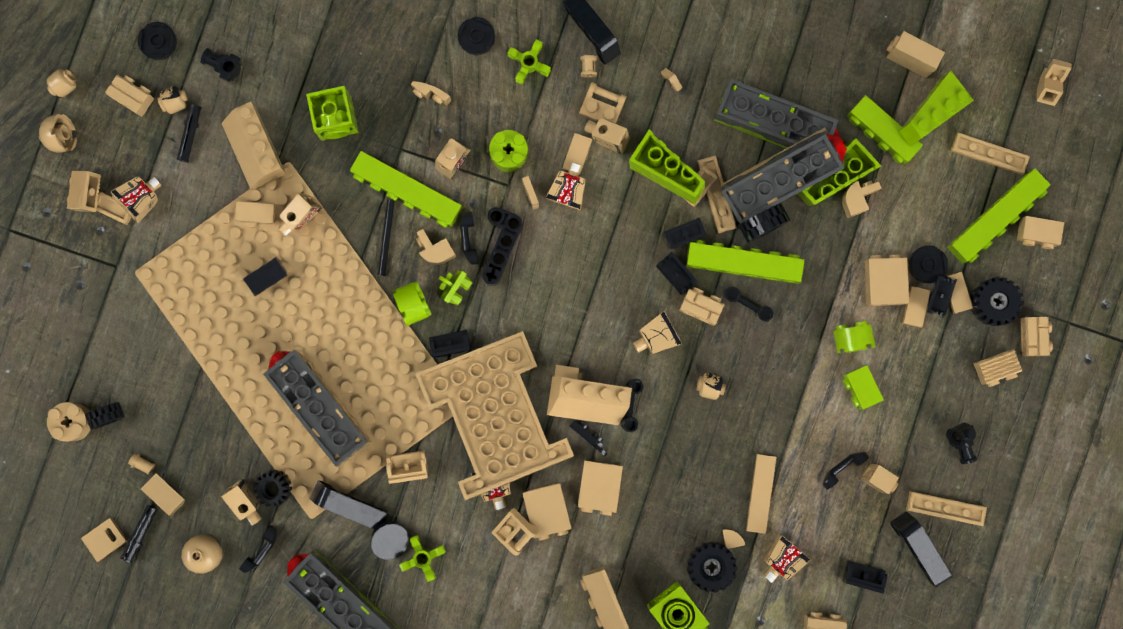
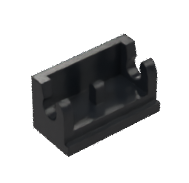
(684, 233)
(676, 273)
(265, 276)
(941, 295)
(449, 344)
(865, 577)

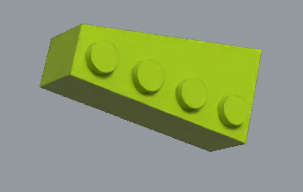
(941, 104)
(857, 164)
(665, 168)

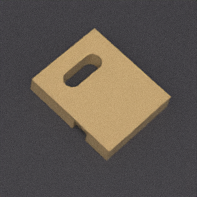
(530, 192)
(100, 542)

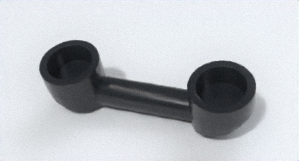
(466, 222)
(764, 312)
(628, 422)
(831, 479)
(250, 564)

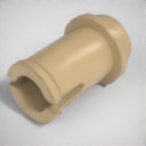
(141, 464)

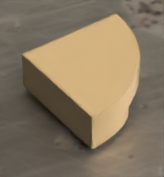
(667, 74)
(732, 539)

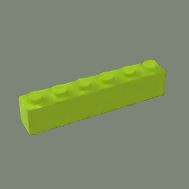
(405, 189)
(998, 216)
(745, 263)

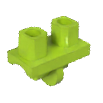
(450, 294)

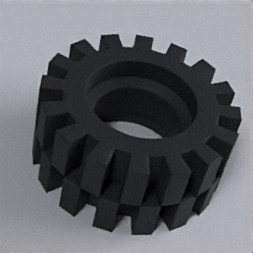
(104, 415)
(262, 490)

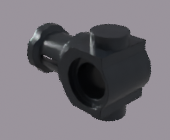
(221, 63)
(962, 439)

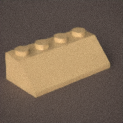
(252, 146)
(588, 400)
(603, 599)

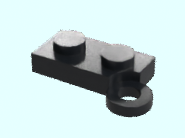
(593, 439)

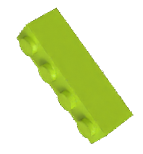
(883, 130)

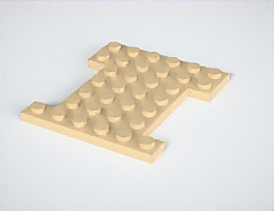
(493, 413)

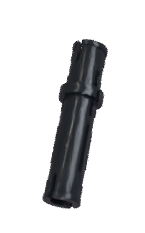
(191, 124)
(139, 533)

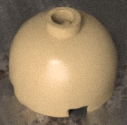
(56, 133)
(209, 552)

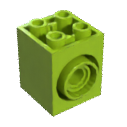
(332, 113)
(672, 599)

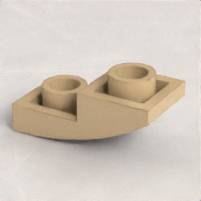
(426, 90)

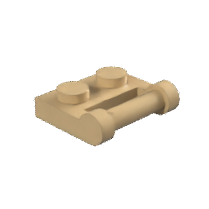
(596, 109)
(510, 526)

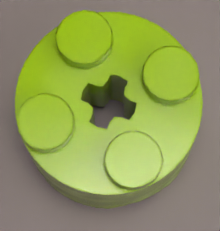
(517, 156)
(411, 303)
(854, 338)

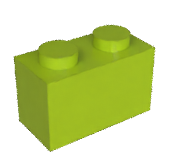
(862, 387)

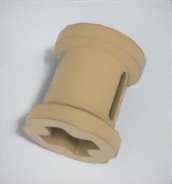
(588, 66)

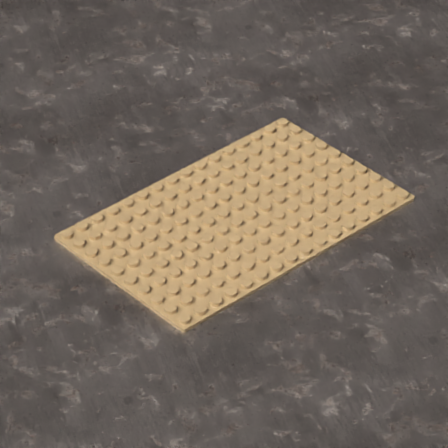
(322, 308)

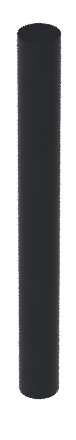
(386, 238)

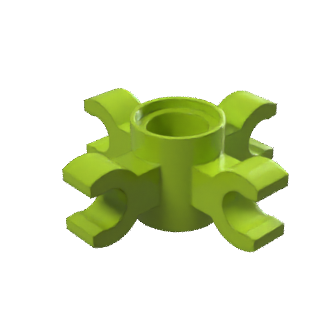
(521, 57)
(428, 571)

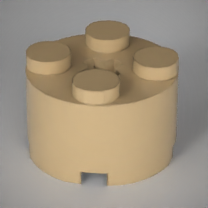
(59, 424)

